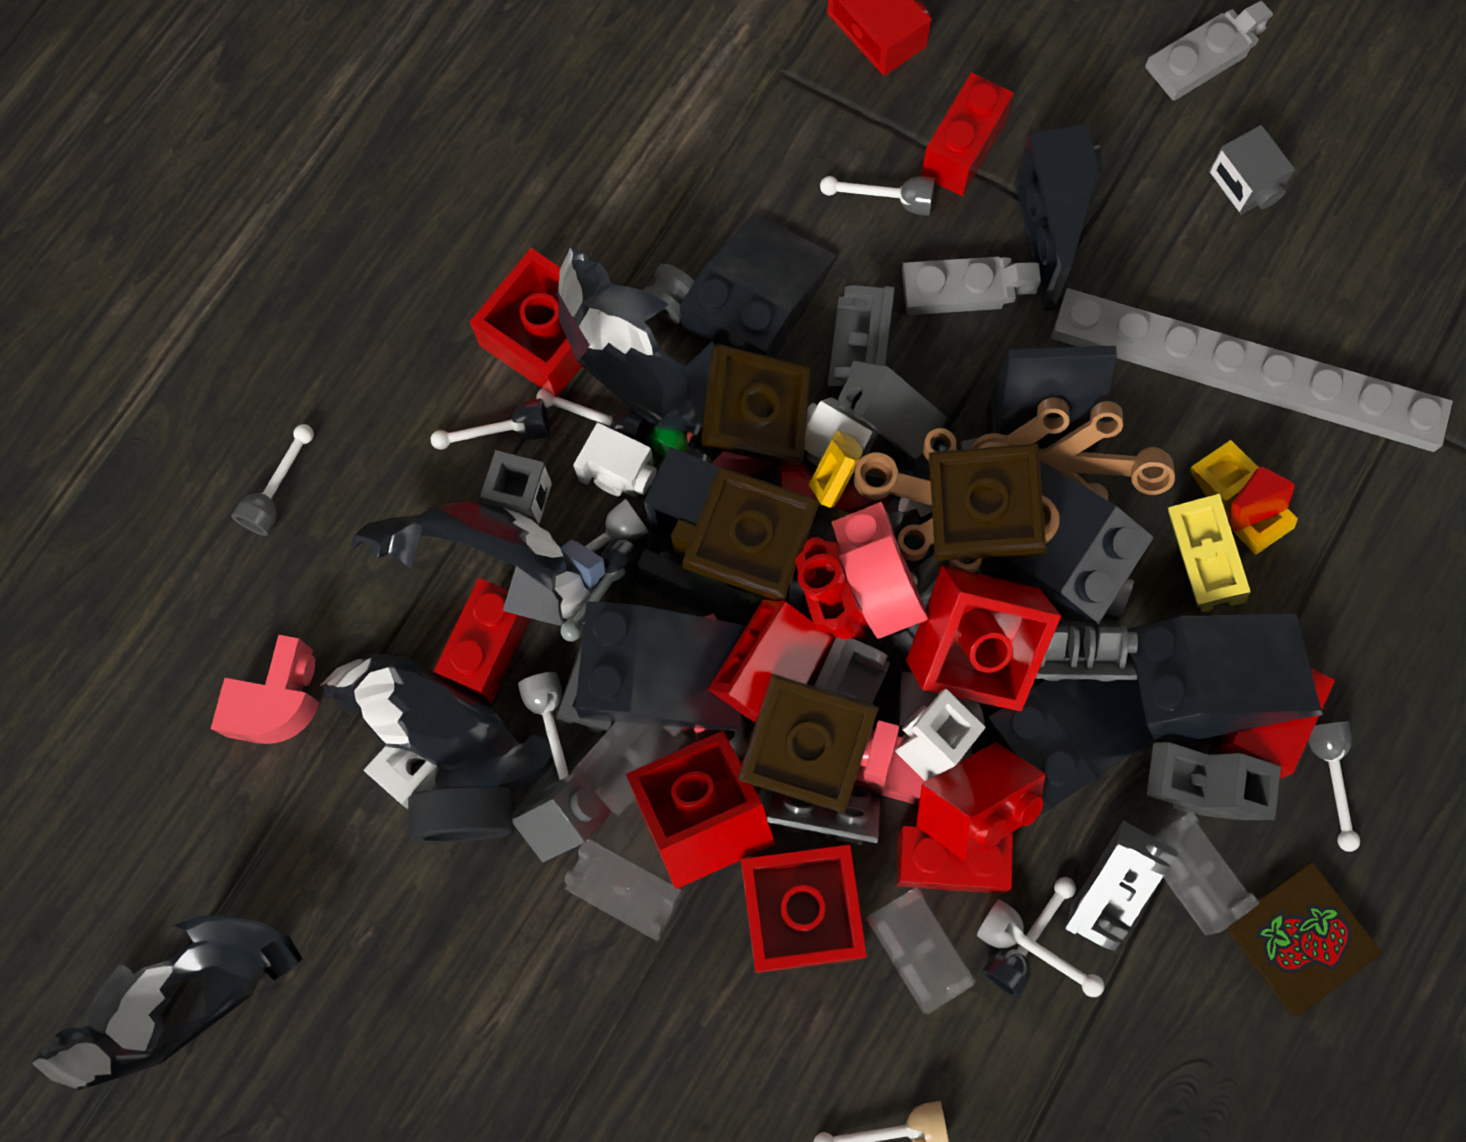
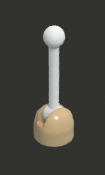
(923, 1125)

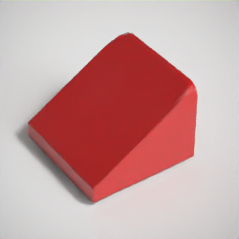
(1260, 499)

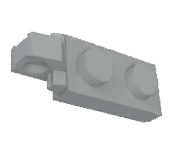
(1208, 50)
(966, 284)

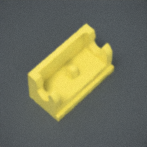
(1209, 552)

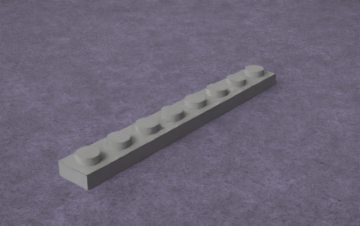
(1254, 370)

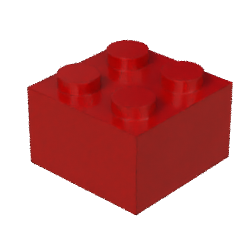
(524, 325)
(982, 638)
(700, 809)
(803, 909)

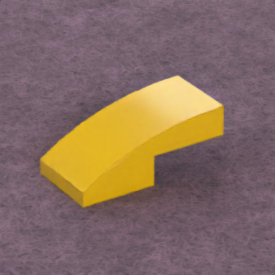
(835, 468)
(1226, 474)

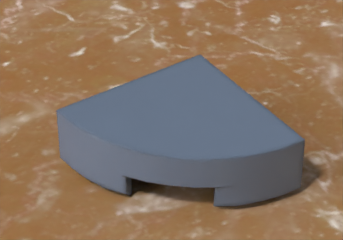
(583, 562)

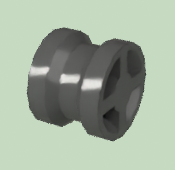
(671, 287)

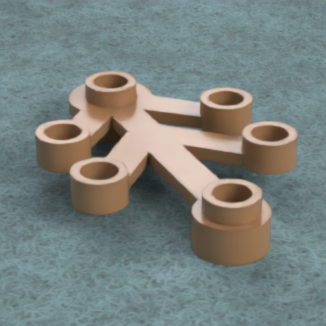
(1069, 460)
(920, 491)

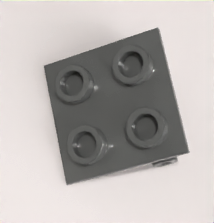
(1090, 651)
(854, 826)

